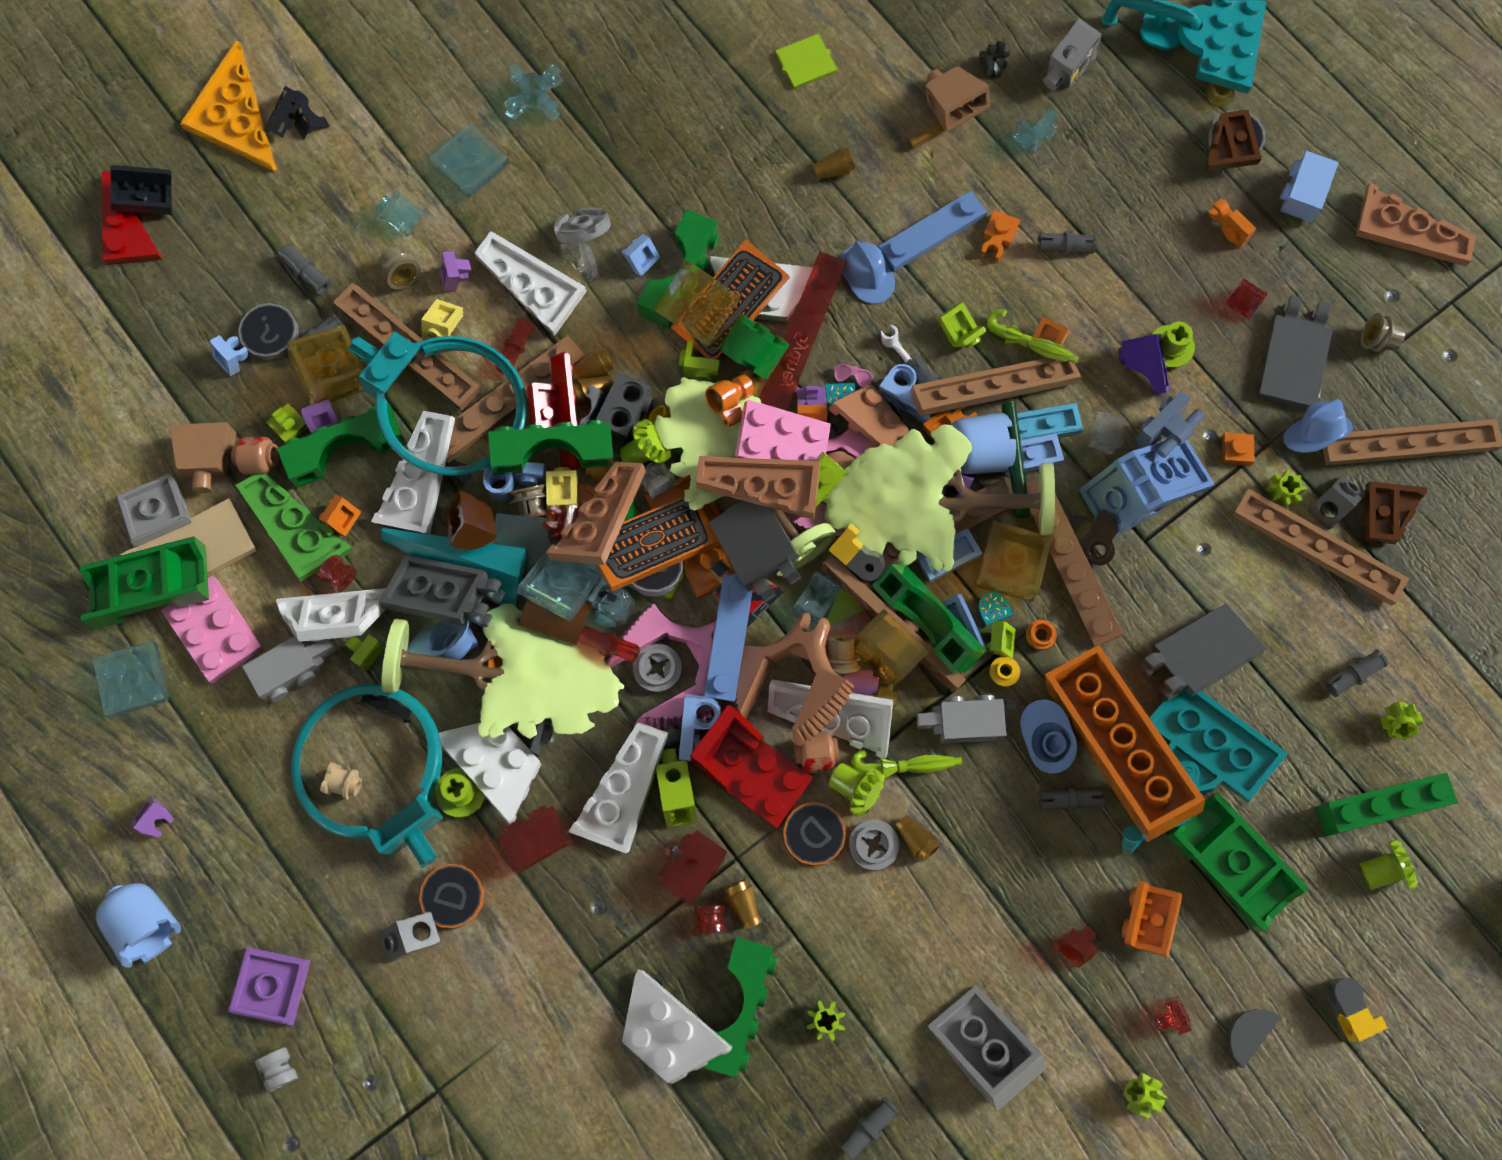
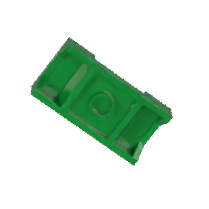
(145, 581)
(1238, 862)

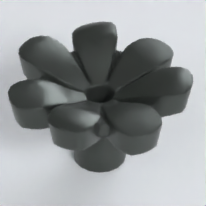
(994, 58)

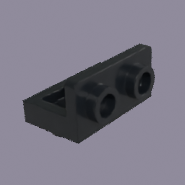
(141, 190)

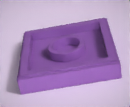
(269, 986)

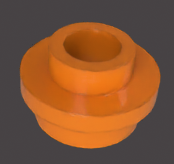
(1049, 631)

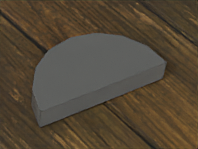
(1249, 1032)

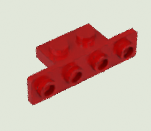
(555, 402)

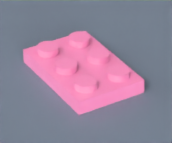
(779, 434)
(214, 633)

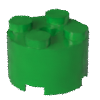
(754, 346)

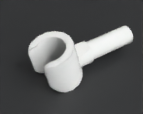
(894, 343)

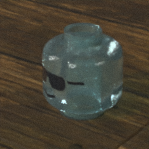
(612, 608)

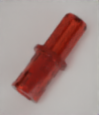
(515, 343)
(609, 643)

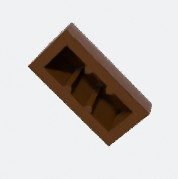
(470, 522)
(551, 624)

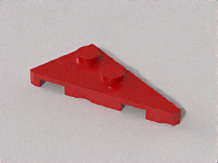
(123, 233)

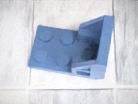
(1145, 484)

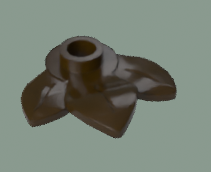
(1095, 533)

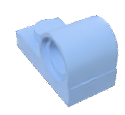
(901, 394)
(532, 476)
(691, 721)

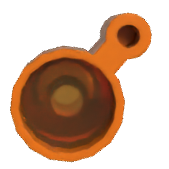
(725, 396)

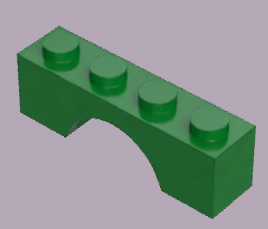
(695, 239)
(513, 448)
(308, 456)
(949, 638)
(1386, 804)
(749, 965)

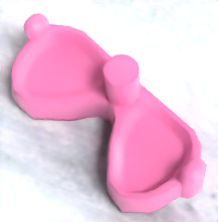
(862, 376)

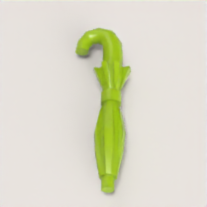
(1013, 335)
(919, 764)

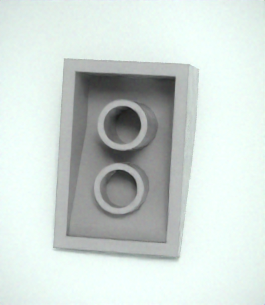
(987, 1047)

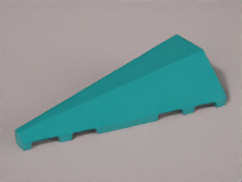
(498, 561)

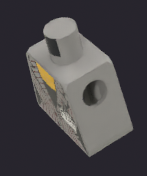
(1072, 55)

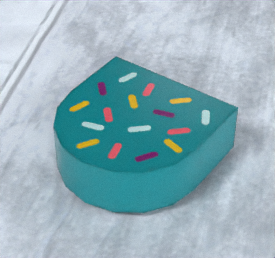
(838, 391)
(992, 608)

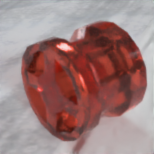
(337, 573)
(710, 919)

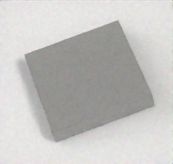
(153, 509)

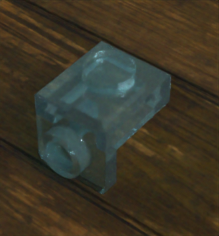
(1033, 137)
(399, 212)
(817, 597)

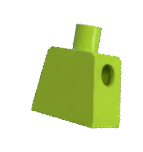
(676, 790)

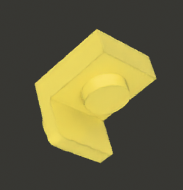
(440, 319)
(562, 487)

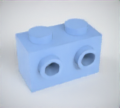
(1308, 187)

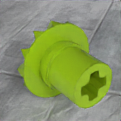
(1177, 343)
(645, 445)
(858, 787)
(457, 794)
(1389, 868)

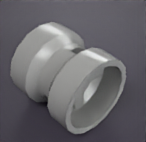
(276, 1070)

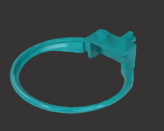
(391, 360)
(408, 824)

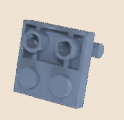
(1169, 425)

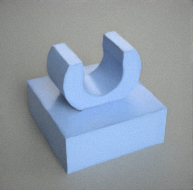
(641, 254)
(226, 356)

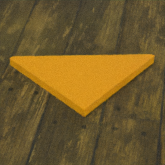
(230, 113)

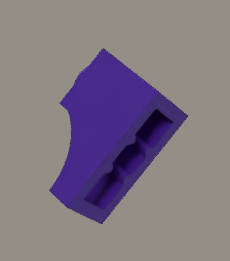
(1148, 358)

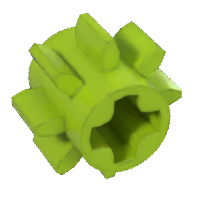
(1290, 491)
(1401, 720)
(834, 1024)
(1144, 1095)

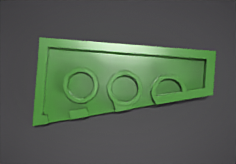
(291, 526)

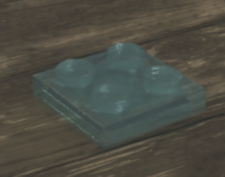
(469, 160)
(559, 586)
(130, 679)

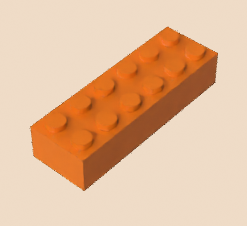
(1124, 743)

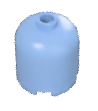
(990, 443)
(135, 923)

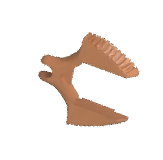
(826, 693)

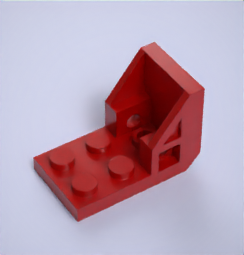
(748, 768)

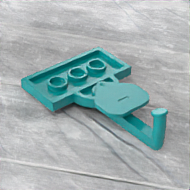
(1221, 35)
(1212, 749)

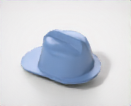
(868, 273)
(1320, 426)
(444, 640)
(1048, 736)

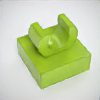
(287, 423)
(1001, 638)
(364, 652)

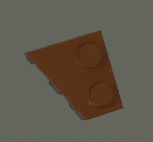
(1233, 142)
(1389, 510)

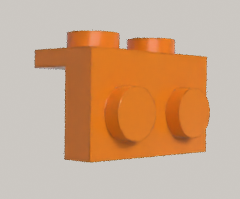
(1151, 919)

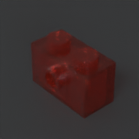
(534, 839)
(692, 867)

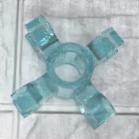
(533, 82)

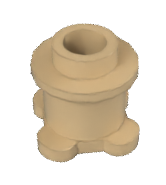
(341, 781)

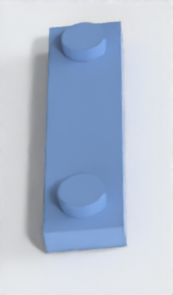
(932, 231)
(728, 639)

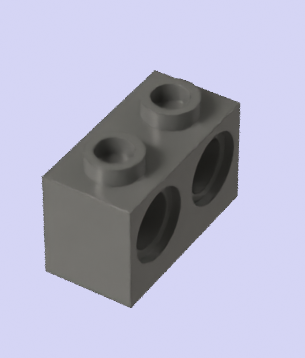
(618, 408)

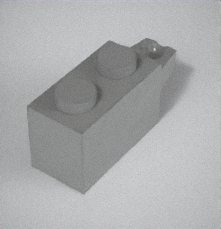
(287, 667)
(966, 720)

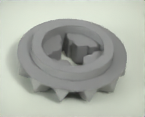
(660, 654)
(888, 841)

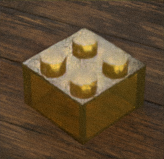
(696, 303)
(326, 365)
(1013, 561)
(888, 648)

